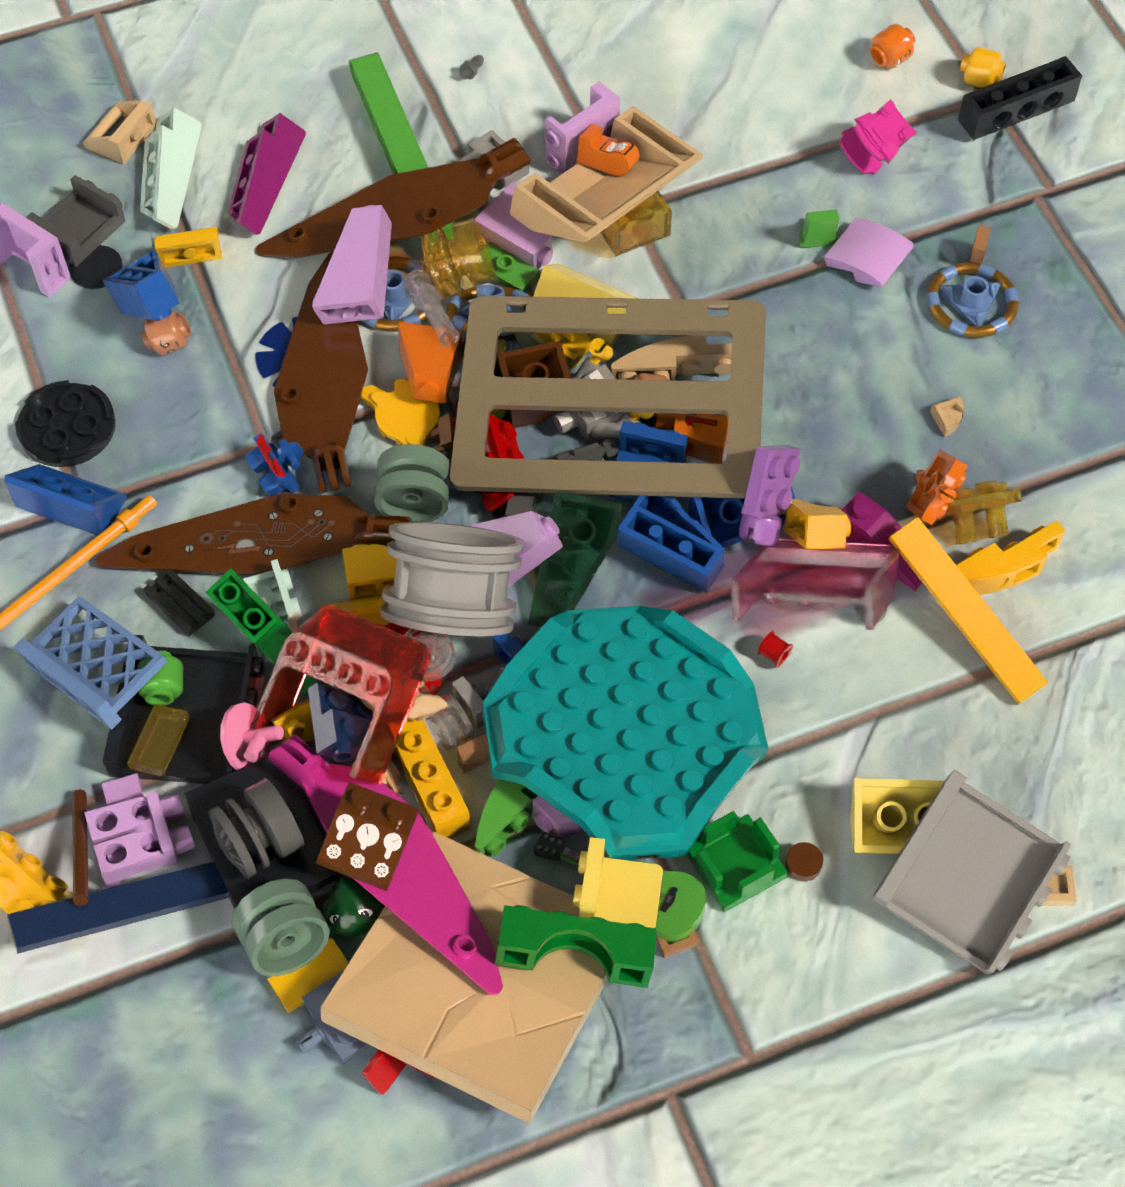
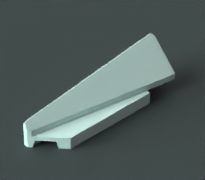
(168, 166)

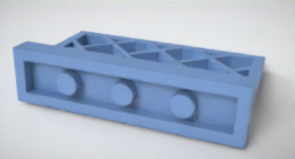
(75, 684)

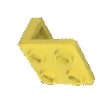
(617, 888)

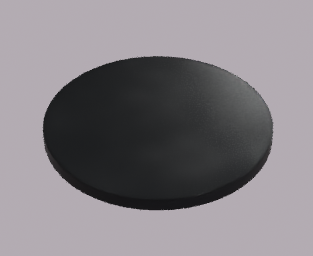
(96, 267)

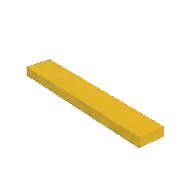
(968, 611)

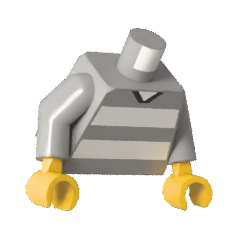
(596, 424)

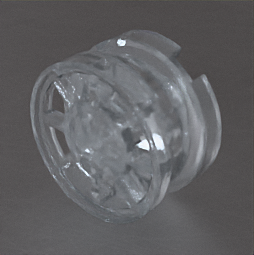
(441, 653)
(450, 724)

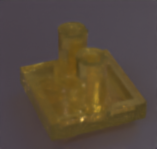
(986, 496)

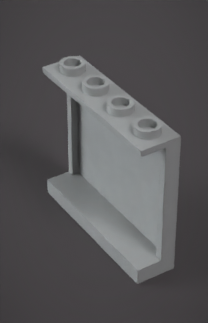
(971, 875)

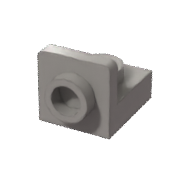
(470, 699)

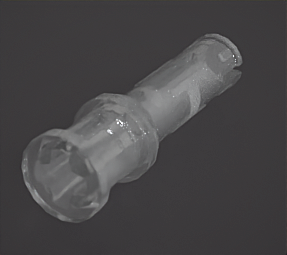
(426, 299)

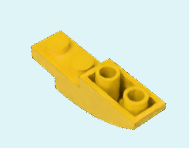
(997, 570)

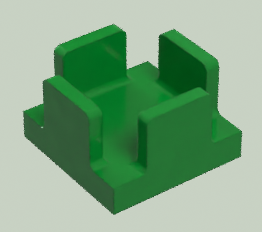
(737, 859)

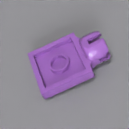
(768, 493)

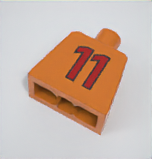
(705, 433)

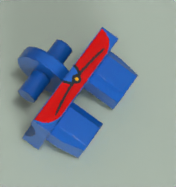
(279, 459)

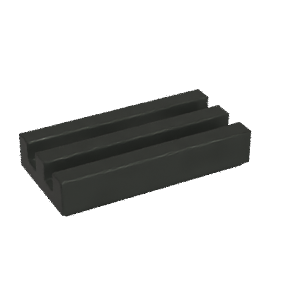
(182, 586)

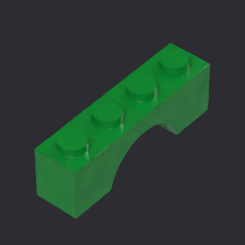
(620, 948)

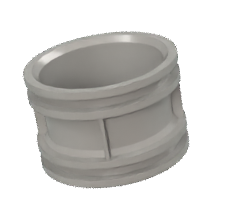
(451, 579)

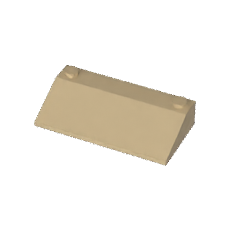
(590, 200)

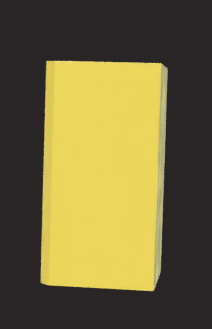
(563, 281)
(887, 812)

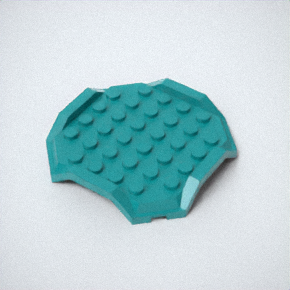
(626, 726)

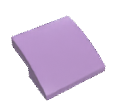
(868, 252)

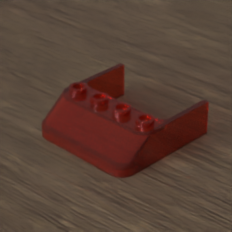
(356, 659)

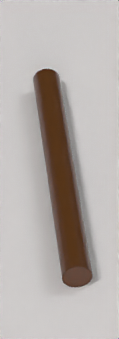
(80, 848)

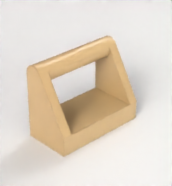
(129, 135)

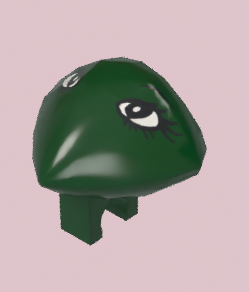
(350, 908)

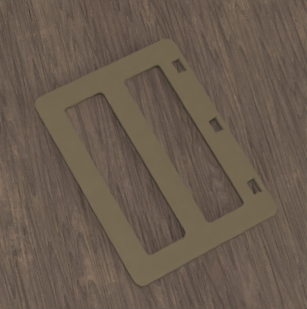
(736, 398)

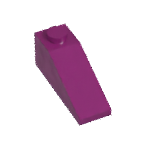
(875, 525)

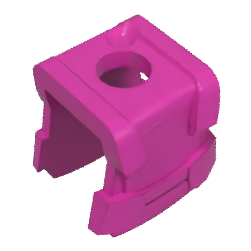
(876, 138)

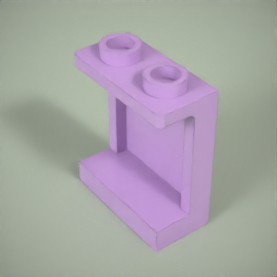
(563, 139)
(35, 247)

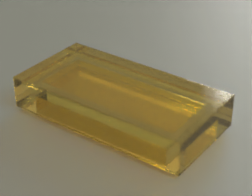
(158, 740)

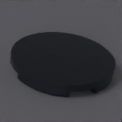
(65, 424)

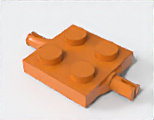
(936, 487)

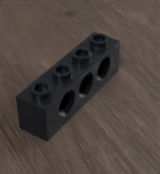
(1019, 98)

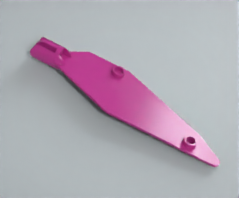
(423, 885)

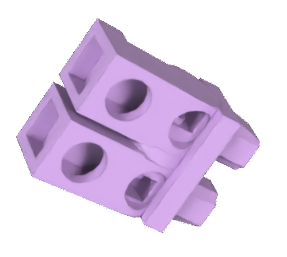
(136, 836)

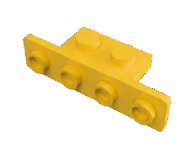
(24, 880)

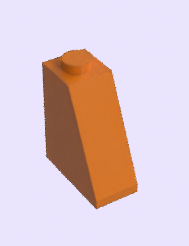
(428, 362)

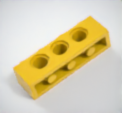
(431, 780)

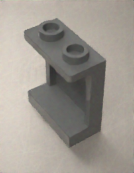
(82, 220)

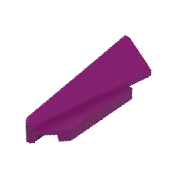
(263, 171)

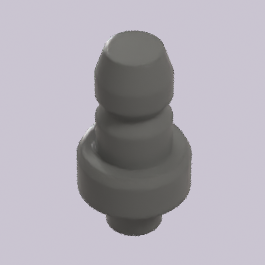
(470, 68)

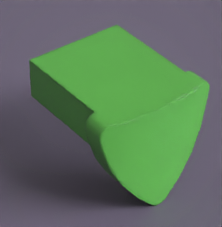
(819, 229)

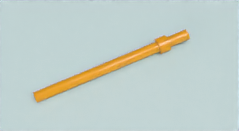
(124, 521)

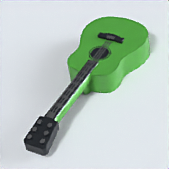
(680, 899)

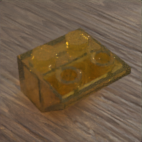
(640, 226)

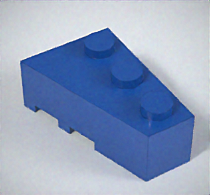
(143, 288)
(671, 540)

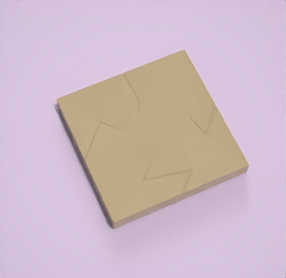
(437, 1019)

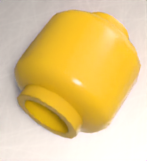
(982, 67)

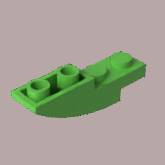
(504, 813)

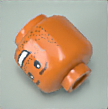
(892, 46)

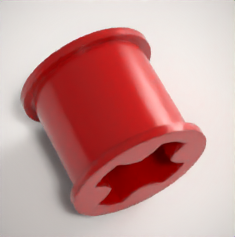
(774, 649)

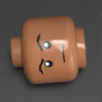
(167, 334)

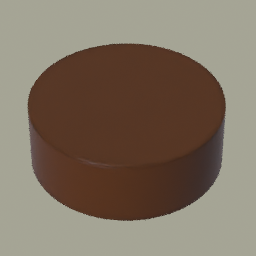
(804, 861)

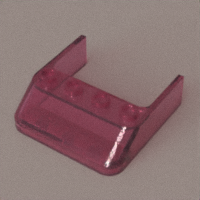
(834, 576)

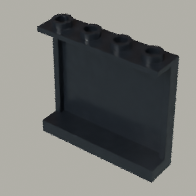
(210, 687)
(297, 866)

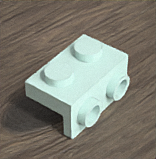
(273, 588)

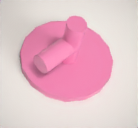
(240, 742)

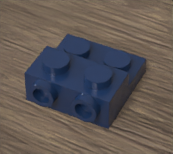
(338, 722)

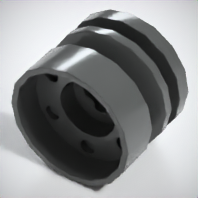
(259, 826)

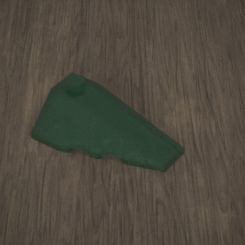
(587, 534)

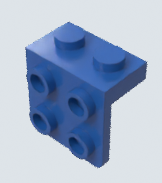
(649, 444)

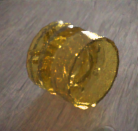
(451, 260)

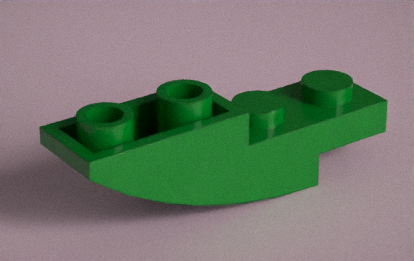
(253, 617)

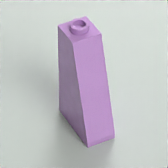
(357, 270)

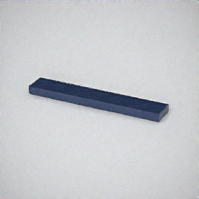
(116, 907)

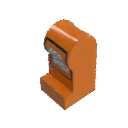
(606, 153)

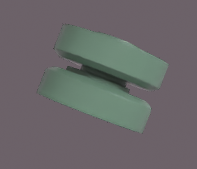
(412, 483)
(280, 927)

